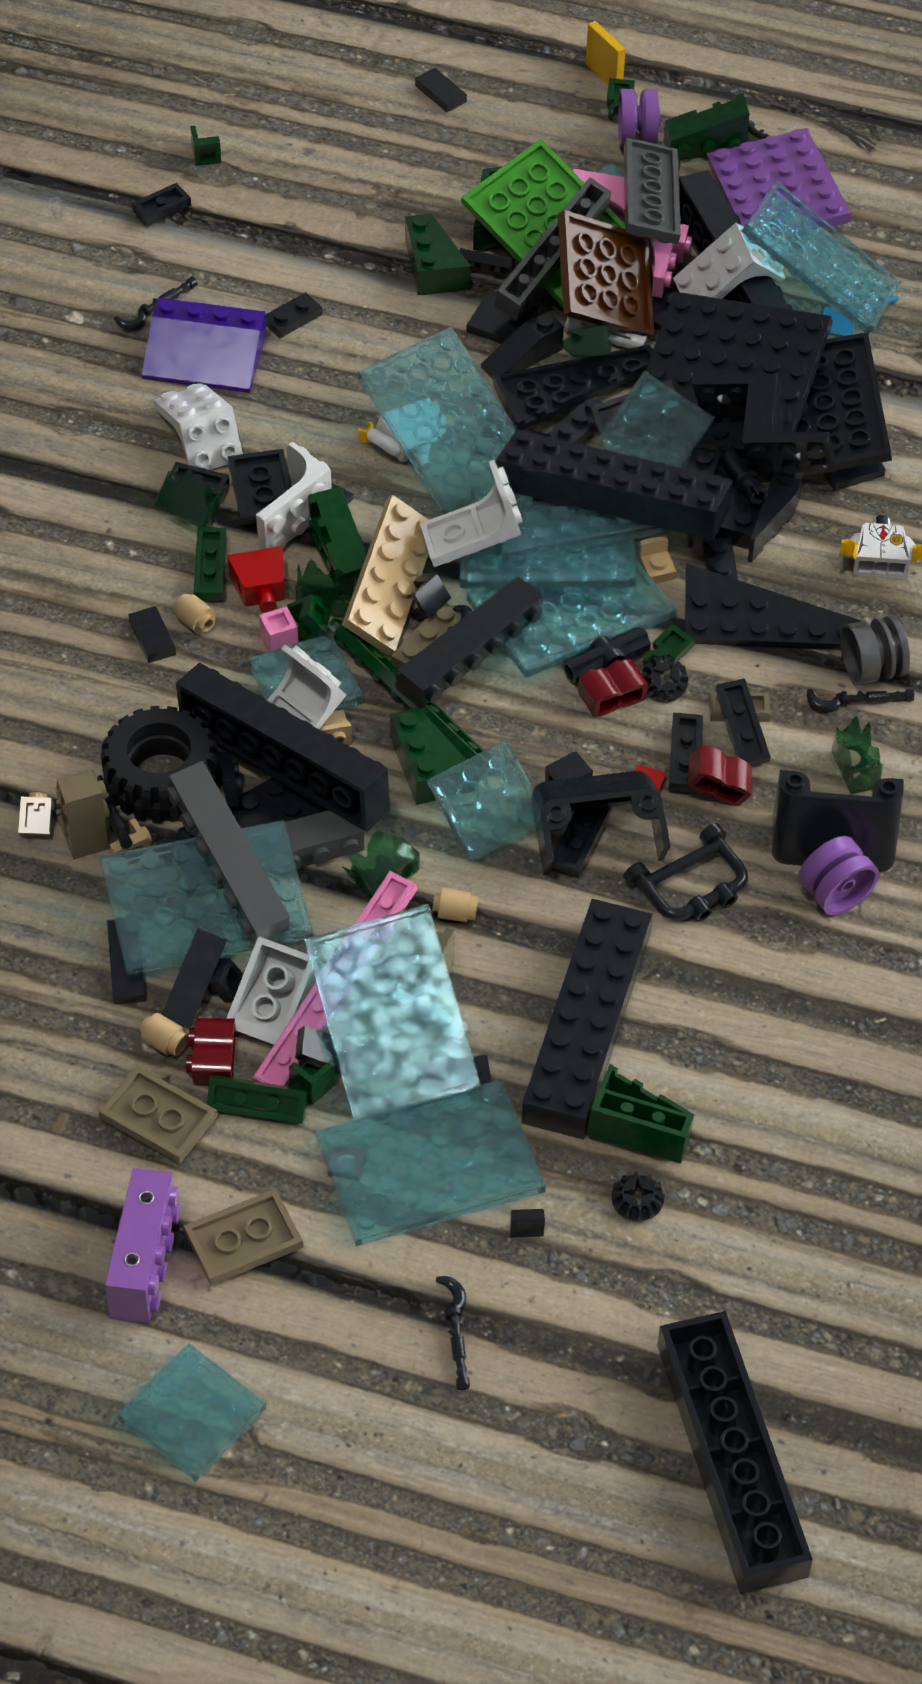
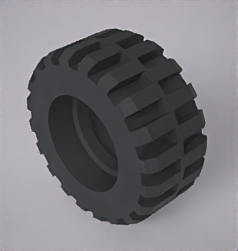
(149, 735)

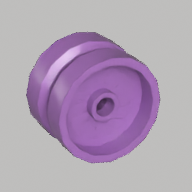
(639, 117)
(838, 875)

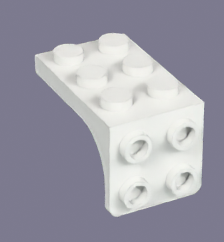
(726, 265)
(203, 424)
(289, 512)
(476, 525)
(307, 689)

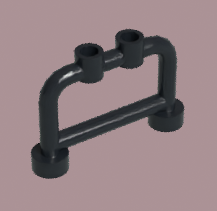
(698, 906)

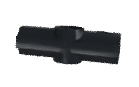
(605, 651)

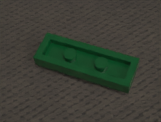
(210, 563)
(257, 1099)

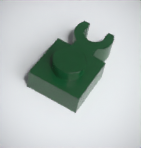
(613, 93)
(671, 643)

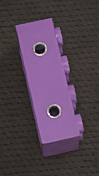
(141, 1246)

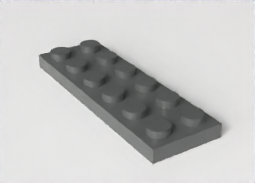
(651, 191)

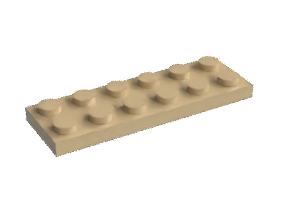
(387, 577)

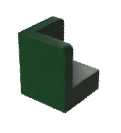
(206, 149)
(310, 616)
(313, 1078)

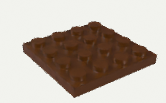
(605, 275)

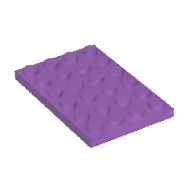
(792, 160)

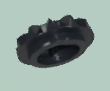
(669, 691)
(626, 1203)

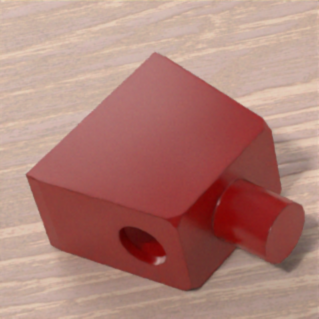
(258, 577)

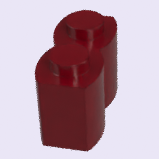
(612, 687)
(720, 775)
(213, 1049)

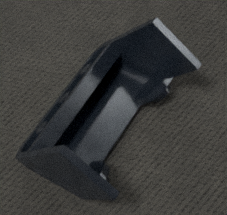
(558, 798)

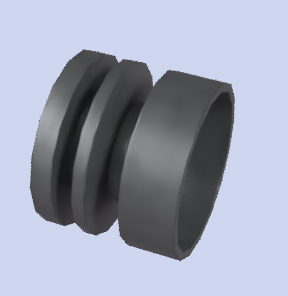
(875, 650)

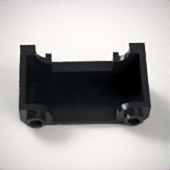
(810, 819)

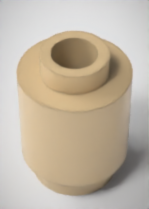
(195, 613)
(455, 905)
(164, 1034)

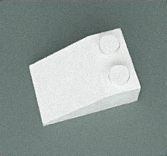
(271, 990)

